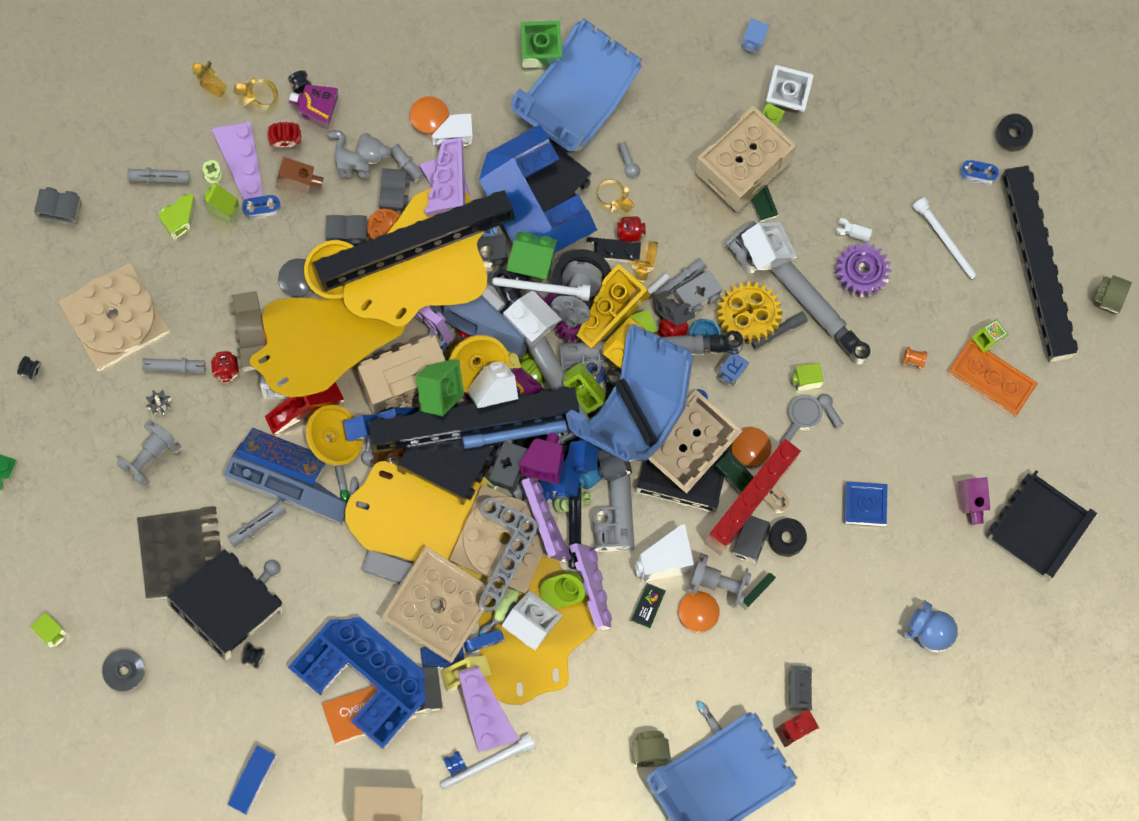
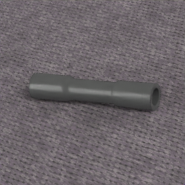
(790, 324)

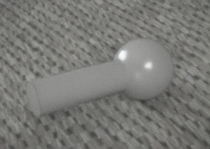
(631, 170)
(826, 403)
(367, 455)
(271, 569)

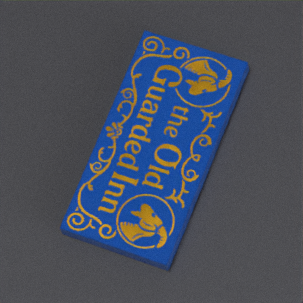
(281, 456)

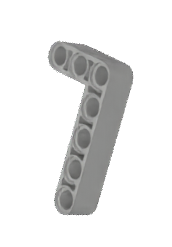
(509, 553)

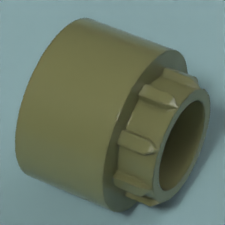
(1113, 293)
(651, 749)

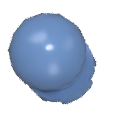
(934, 629)

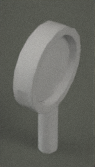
(804, 414)

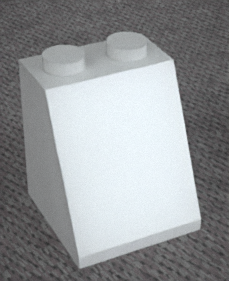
(666, 557)

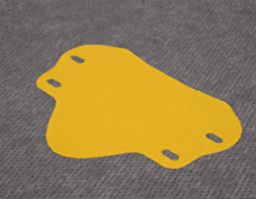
(435, 278)
(316, 343)
(408, 516)
(516, 662)

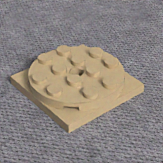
(107, 338)
(480, 547)
(412, 611)

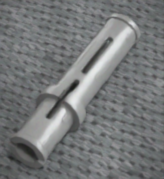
(134, 175)
(686, 275)
(174, 365)
(249, 529)

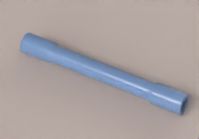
(481, 439)

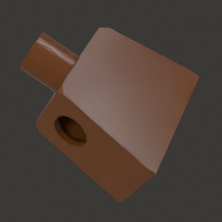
(297, 176)

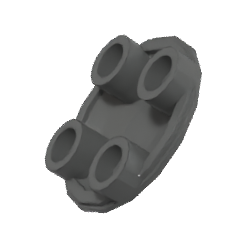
(292, 278)

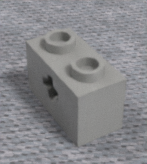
(703, 284)

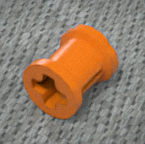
(914, 357)

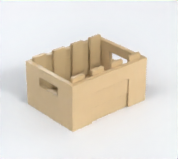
(742, 181)
(392, 377)
(702, 451)
(387, 804)

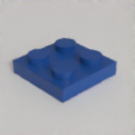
(866, 503)

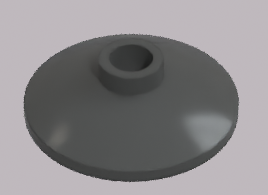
(116, 662)

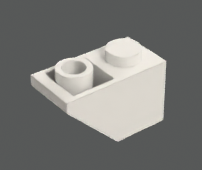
(454, 127)

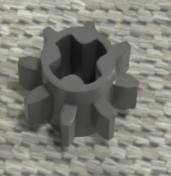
(158, 396)

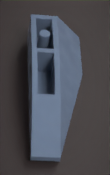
(482, 318)
(284, 488)

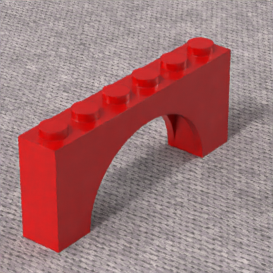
(752, 496)

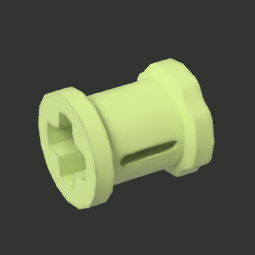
(214, 177)

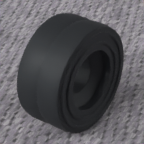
(1009, 142)
(799, 537)

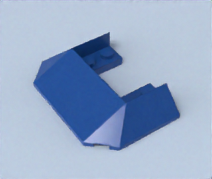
(507, 169)
(362, 648)

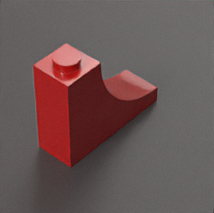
(298, 408)

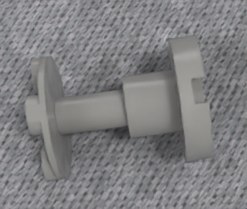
(571, 308)
(153, 447)
(711, 578)

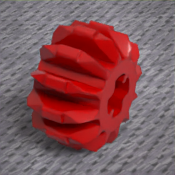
(284, 134)

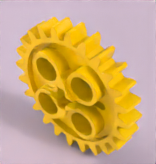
(744, 296)

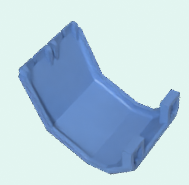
(579, 89)
(660, 382)
(724, 775)

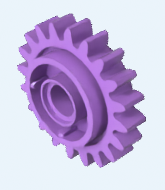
(867, 258)

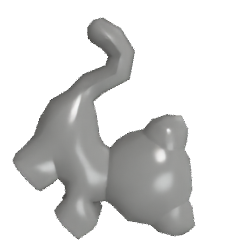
(368, 151)

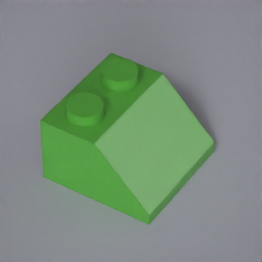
(540, 43)
(532, 255)
(440, 387)

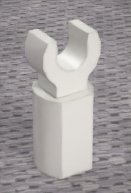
(854, 230)

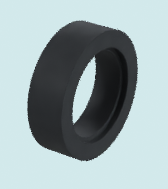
(580, 255)

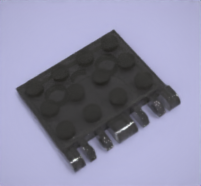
(175, 548)

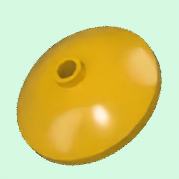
(323, 250)
(478, 346)
(330, 422)

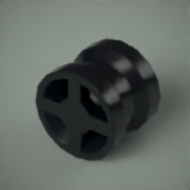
(299, 81)
(29, 368)
(253, 656)

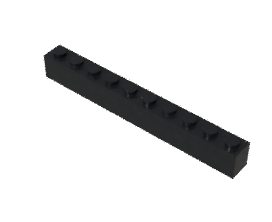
(414, 240)
(1039, 264)
(470, 420)

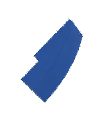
(252, 780)

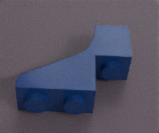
(358, 428)
(580, 459)

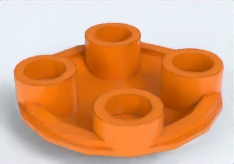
(428, 114)
(381, 222)
(752, 447)
(699, 612)

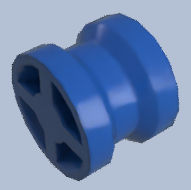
(455, 763)

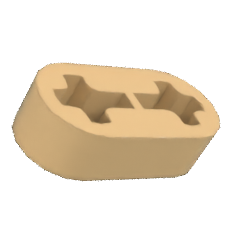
(779, 494)

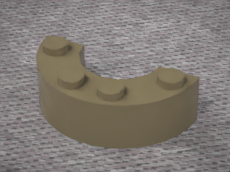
(250, 327)

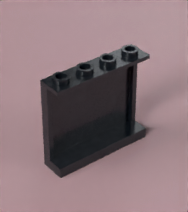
(559, 180)
(449, 465)
(702, 495)
(1040, 526)
(224, 603)

